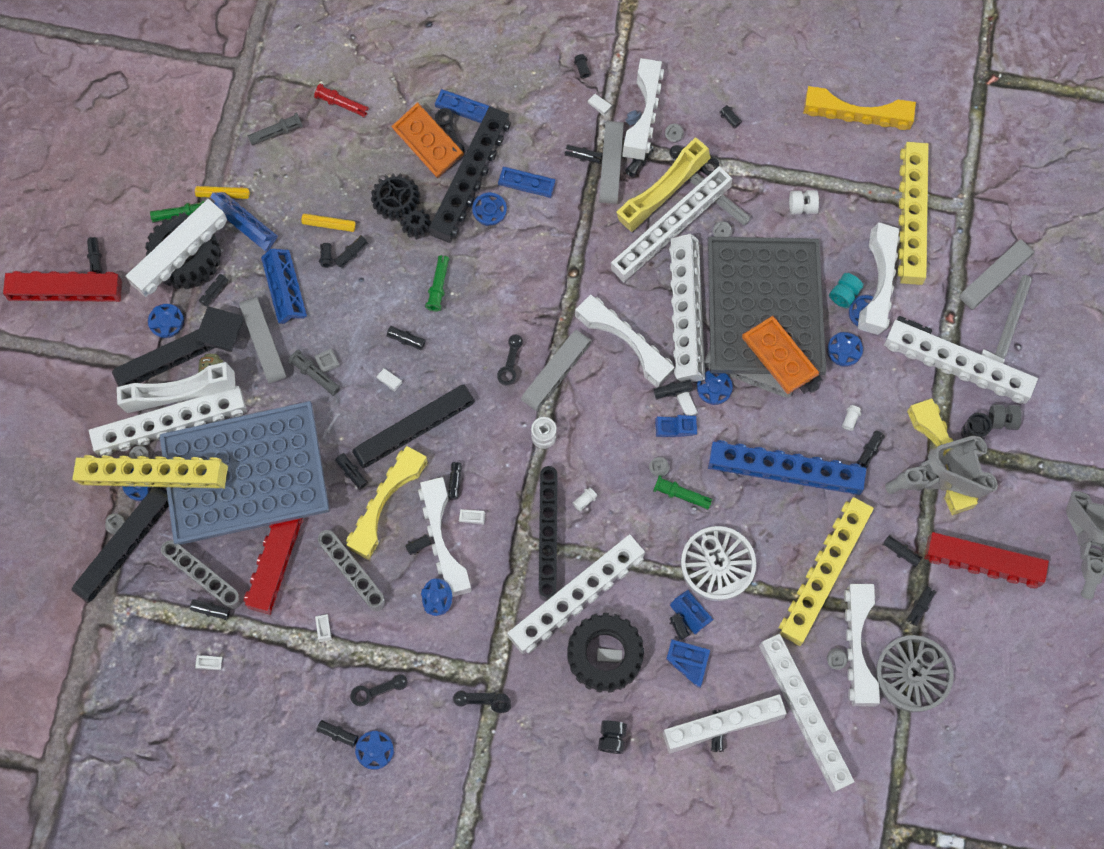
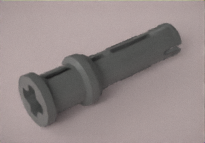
(283, 126)
(307, 367)

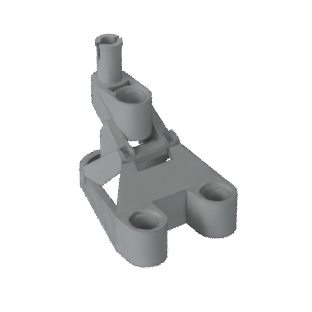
(963, 473)
(1088, 524)

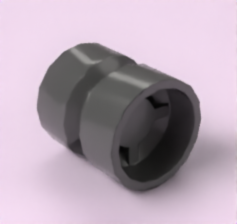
(998, 413)

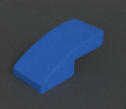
(676, 426)

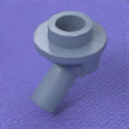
(633, 117)

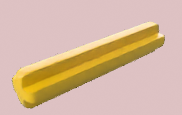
(233, 192)
(328, 222)

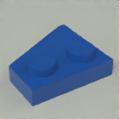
(688, 660)

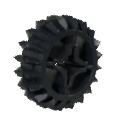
(384, 204)

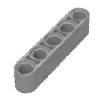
(611, 162)
(996, 274)
(262, 340)
(556, 370)
(763, 381)
(347, 562)
(194, 568)

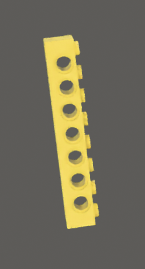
(919, 154)
(214, 477)
(861, 514)

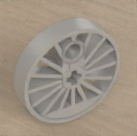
(922, 677)

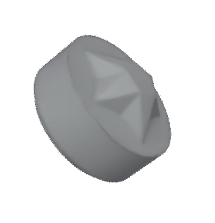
(674, 133)
(722, 229)
(139, 451)
(659, 466)
(114, 522)
(836, 658)

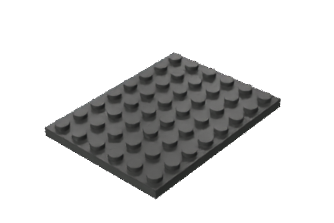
(761, 280)

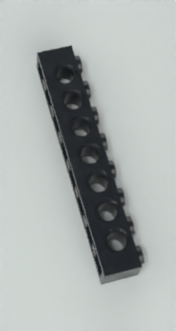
(493, 119)

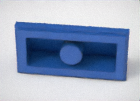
(694, 614)

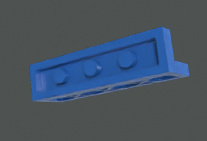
(244, 221)
(279, 283)

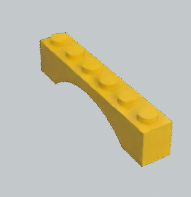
(895, 114)

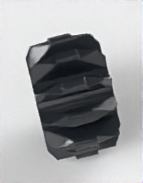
(415, 229)

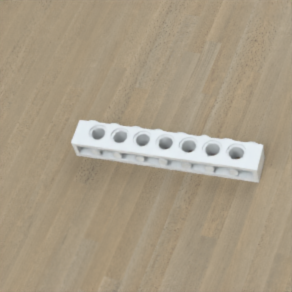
(671, 224)
(695, 369)
(1024, 382)
(101, 435)
(626, 547)
(806, 713)

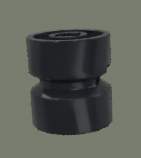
(977, 425)
(612, 733)

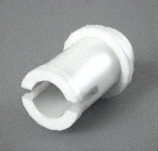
(851, 417)
(581, 502)

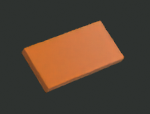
(427, 140)
(780, 355)

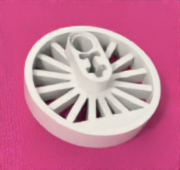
(708, 560)

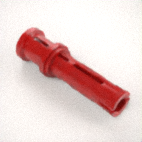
(333, 97)

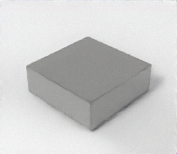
(327, 361)

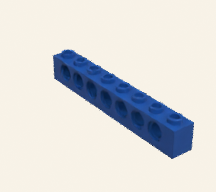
(776, 472)

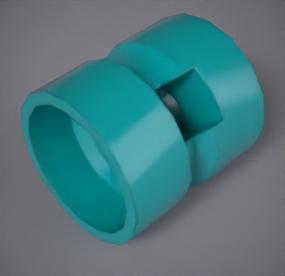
(846, 290)

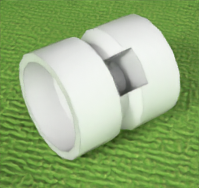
(797, 199)
(543, 432)

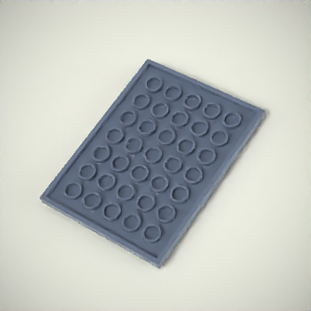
(269, 478)

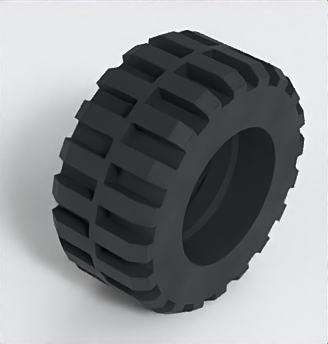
(193, 271)
(610, 626)

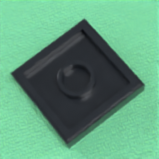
(219, 329)

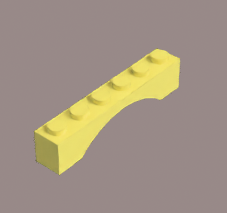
(639, 208)
(927, 420)
(407, 468)

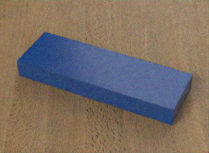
(461, 106)
(526, 182)

